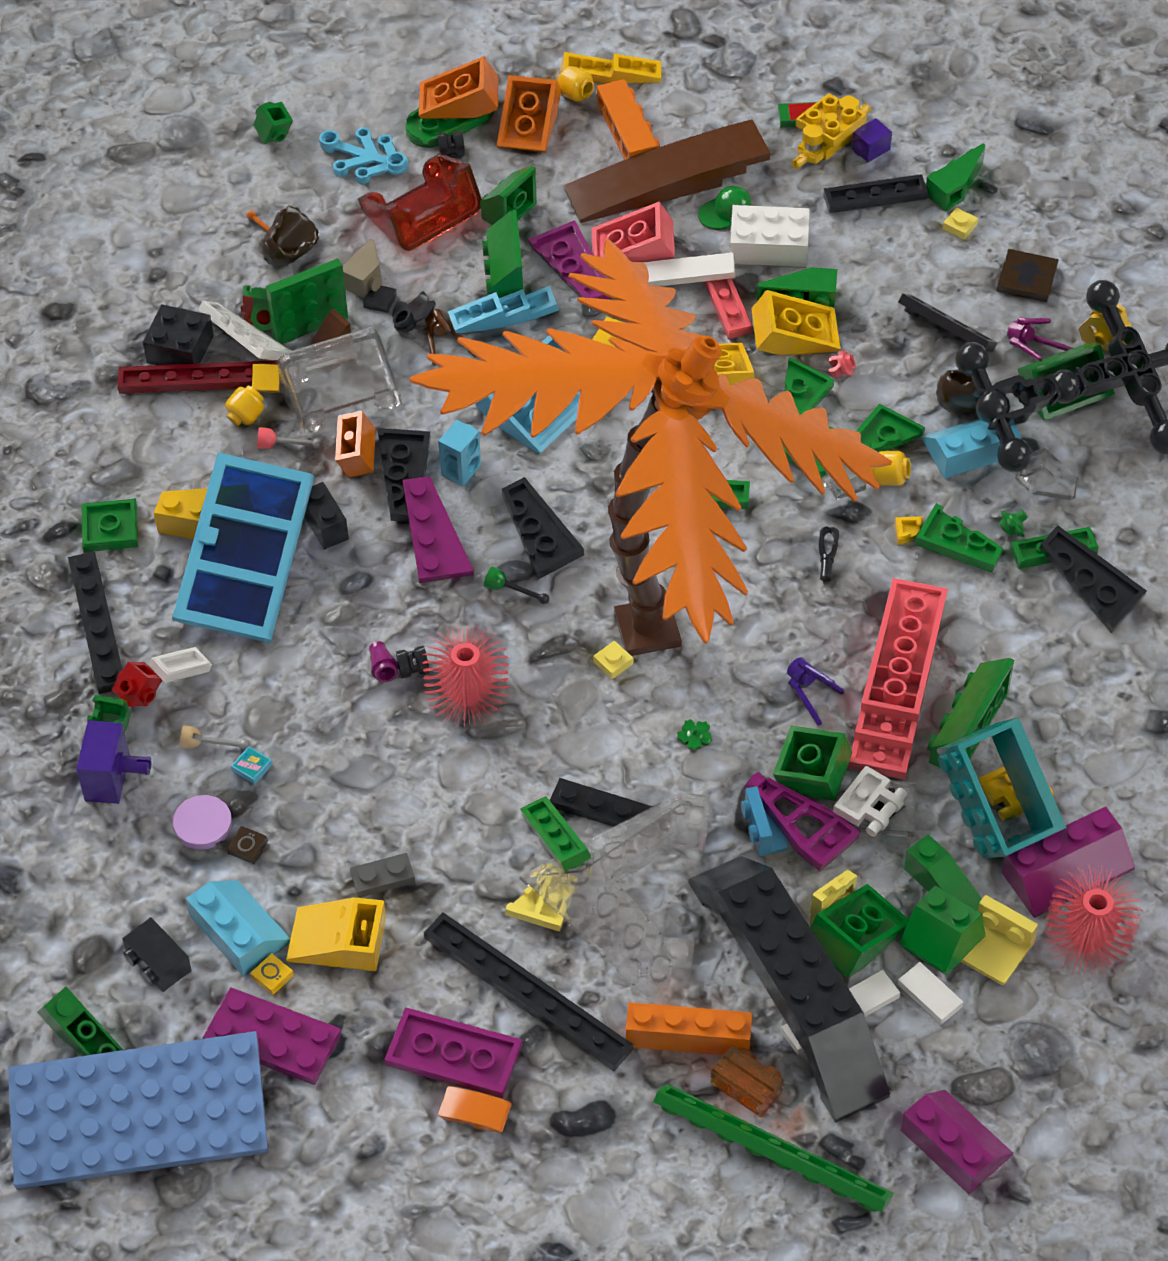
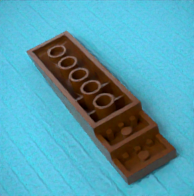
(668, 171)

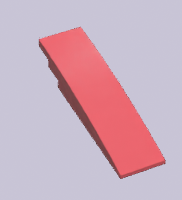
(898, 678)

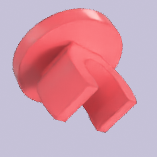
(842, 364)

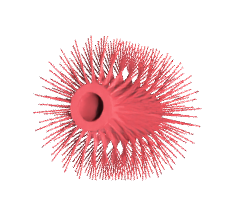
(466, 674)
(1092, 920)

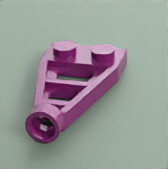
(823, 845)

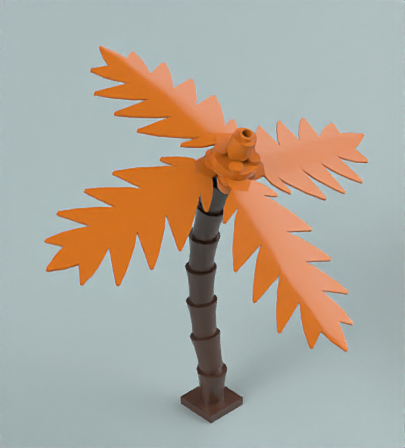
(665, 445)

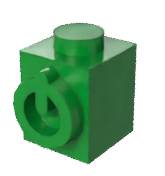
(272, 122)

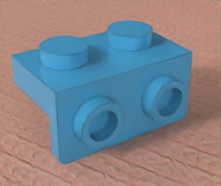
(762, 828)

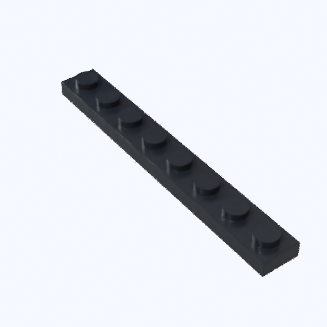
(528, 991)

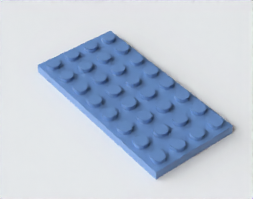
(136, 1110)

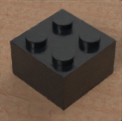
(177, 337)

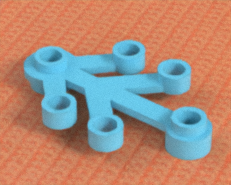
(393, 163)

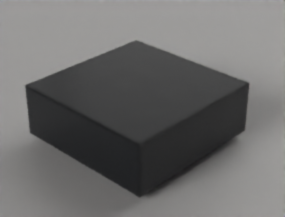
(381, 299)

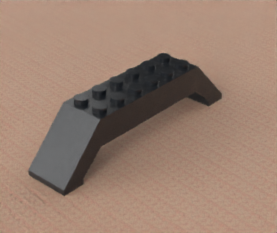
(799, 982)

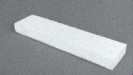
(691, 269)
(870, 995)

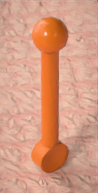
(251, 215)

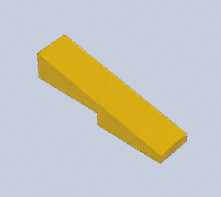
(620, 67)

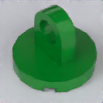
(259, 303)

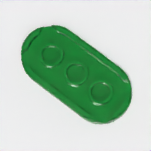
(424, 131)

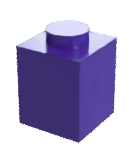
(871, 140)

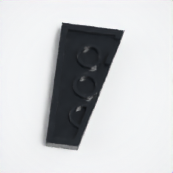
(540, 530)
(1094, 579)

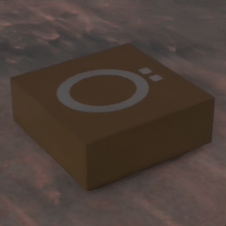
(247, 845)

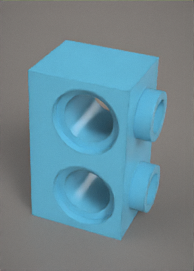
(459, 452)

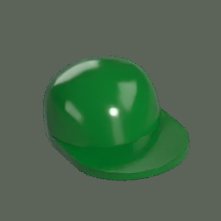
(718, 212)

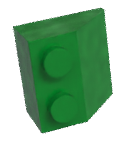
(513, 193)
(942, 930)

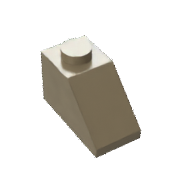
(363, 270)

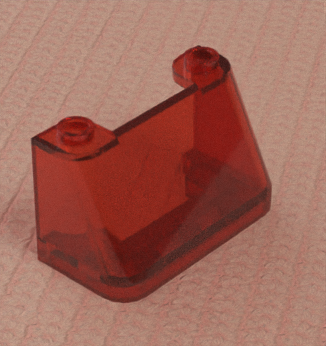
(431, 208)

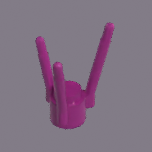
(1021, 333)

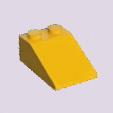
(794, 325)
(734, 363)

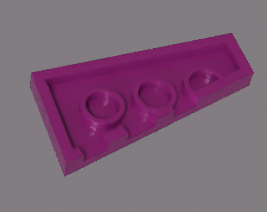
(562, 252)

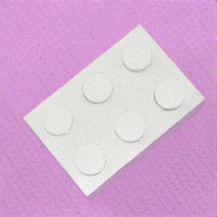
(769, 235)

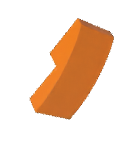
(475, 1108)

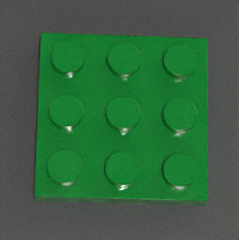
(305, 299)

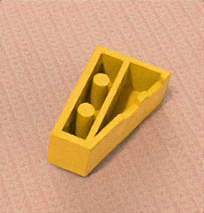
(179, 512)

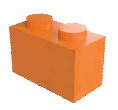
(355, 444)

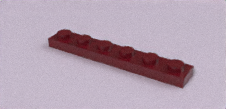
(186, 377)

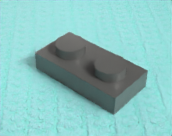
(382, 875)

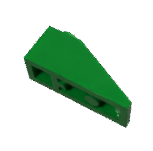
(935, 867)

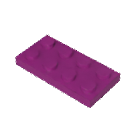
(285, 1037)
(453, 1052)

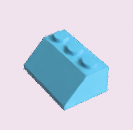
(964, 447)
(236, 924)

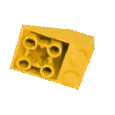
(339, 934)

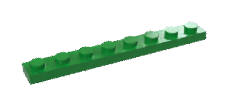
(783, 1153)

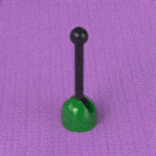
(496, 580)

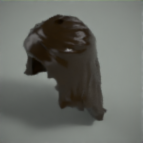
(288, 237)
(955, 392)

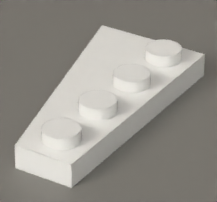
(246, 334)

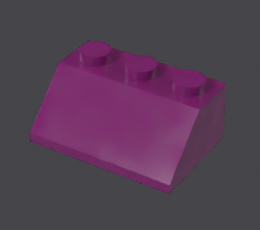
(954, 1139)

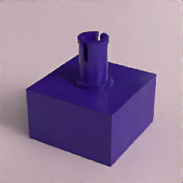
(105, 762)

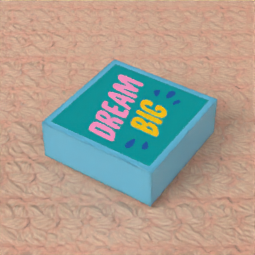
(251, 765)

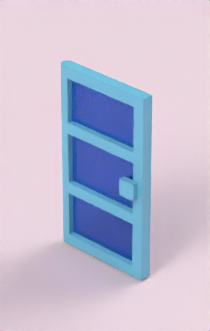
(243, 548)

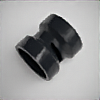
(445, 144)
(406, 663)

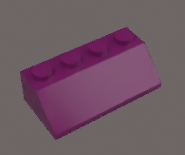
(1089, 841)

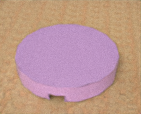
(202, 822)

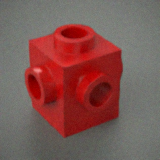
(137, 684)

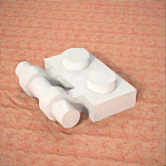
(863, 795)

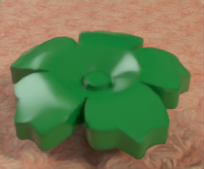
(695, 735)

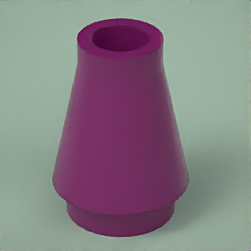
(383, 664)

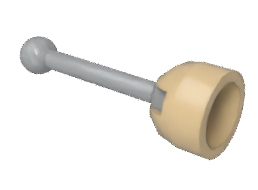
(192, 737)

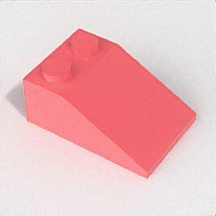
(640, 235)

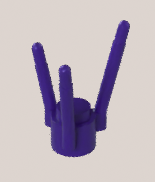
(805, 674)

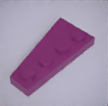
(434, 539)

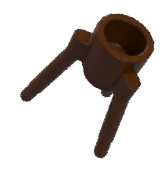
(438, 325)

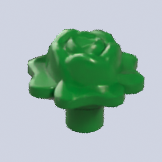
(1013, 523)

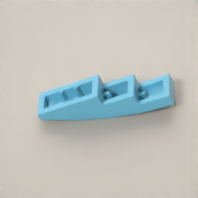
(497, 312)

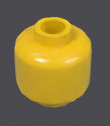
(575, 84)
(244, 406)
(896, 472)

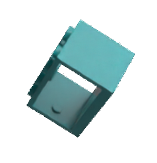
(1024, 776)

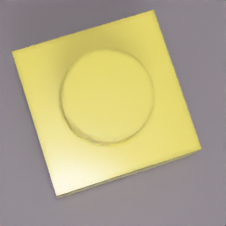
(960, 223)
(613, 660)

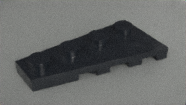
(403, 457)

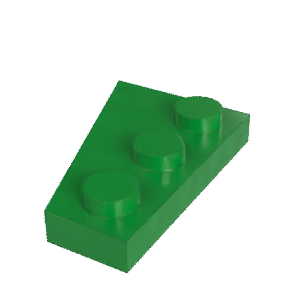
(954, 540)

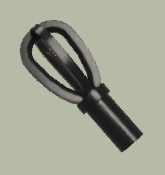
(827, 559)

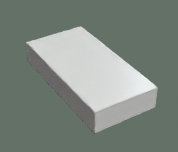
(180, 664)
(930, 993)

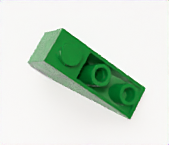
(952, 182)
(810, 284)
(77, 1025)

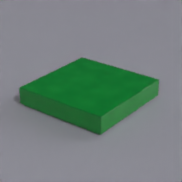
(109, 525)

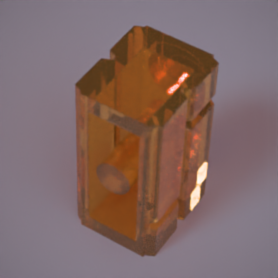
(747, 1080)

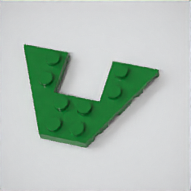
(880, 430)

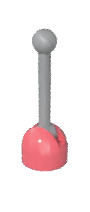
(267, 439)

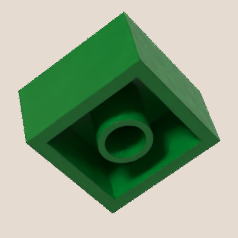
(813, 762)

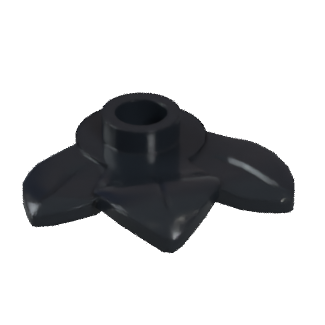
(407, 315)

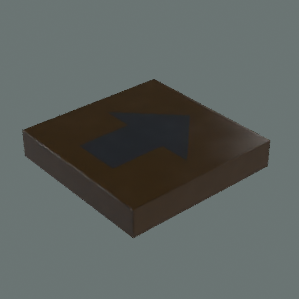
(1027, 275)

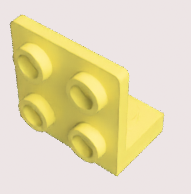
(1005, 944)

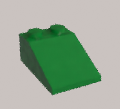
(857, 929)

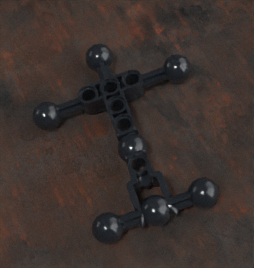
(1069, 385)

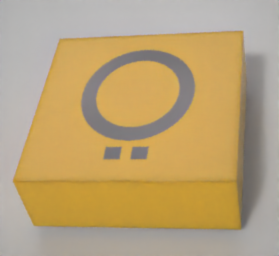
(272, 974)

